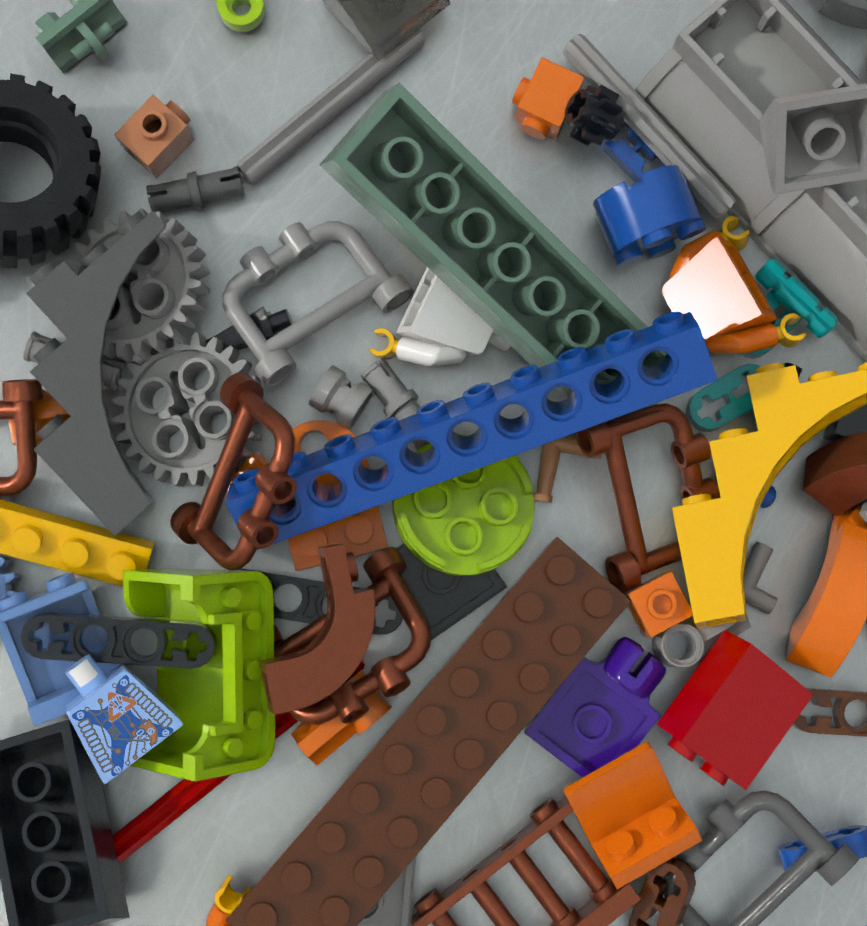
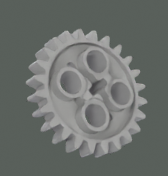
(172, 274)
(151, 428)

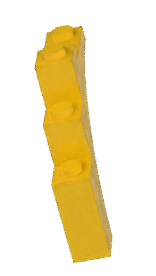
(717, 531)

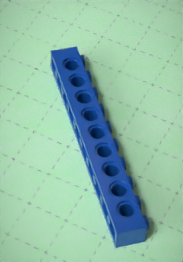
(497, 438)

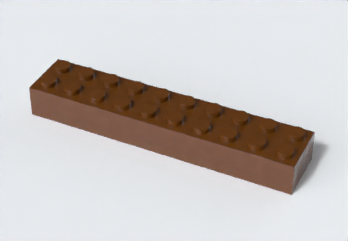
(437, 747)

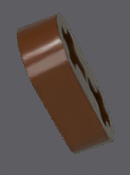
(652, 894)

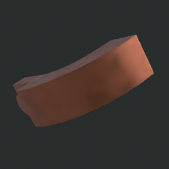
(838, 473)
(336, 652)

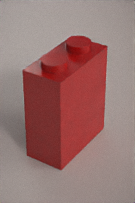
(734, 711)

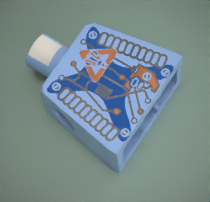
(116, 716)

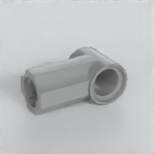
(699, 641)

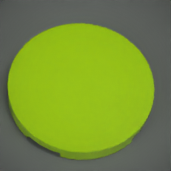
(469, 520)

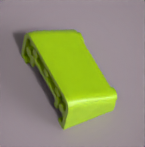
(224, 700)

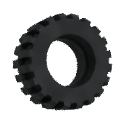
(65, 142)

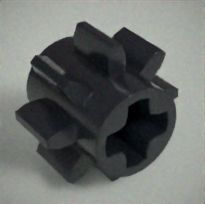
(594, 115)

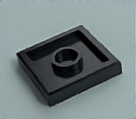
(446, 597)

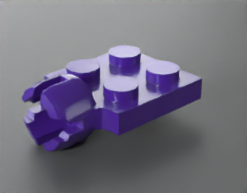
(600, 709)

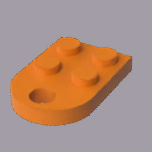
(359, 533)

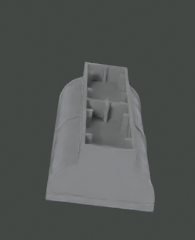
(713, 97)

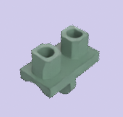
(78, 31)

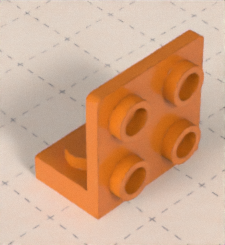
(631, 815)

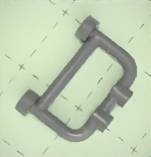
(298, 245)

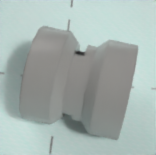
(337, 395)

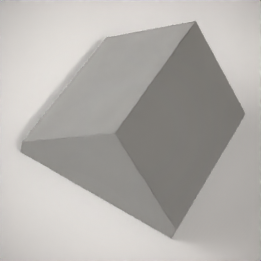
(816, 139)

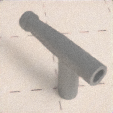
(753, 570)

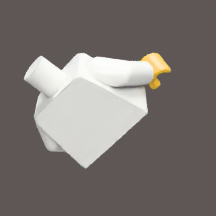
(438, 328)

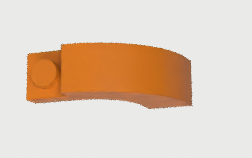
(838, 602)

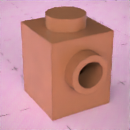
(156, 135)

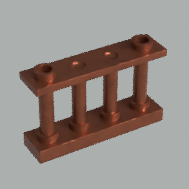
(601, 910)

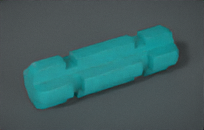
(796, 298)

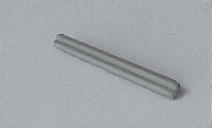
(324, 109)
(650, 126)

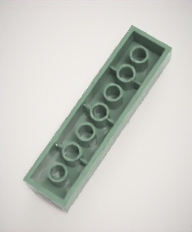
(476, 234)

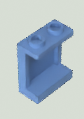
(45, 680)

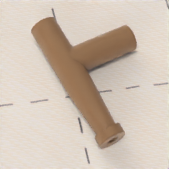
(549, 463)

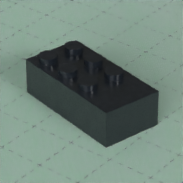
(56, 834)

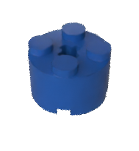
(648, 215)

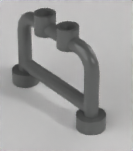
(728, 819)

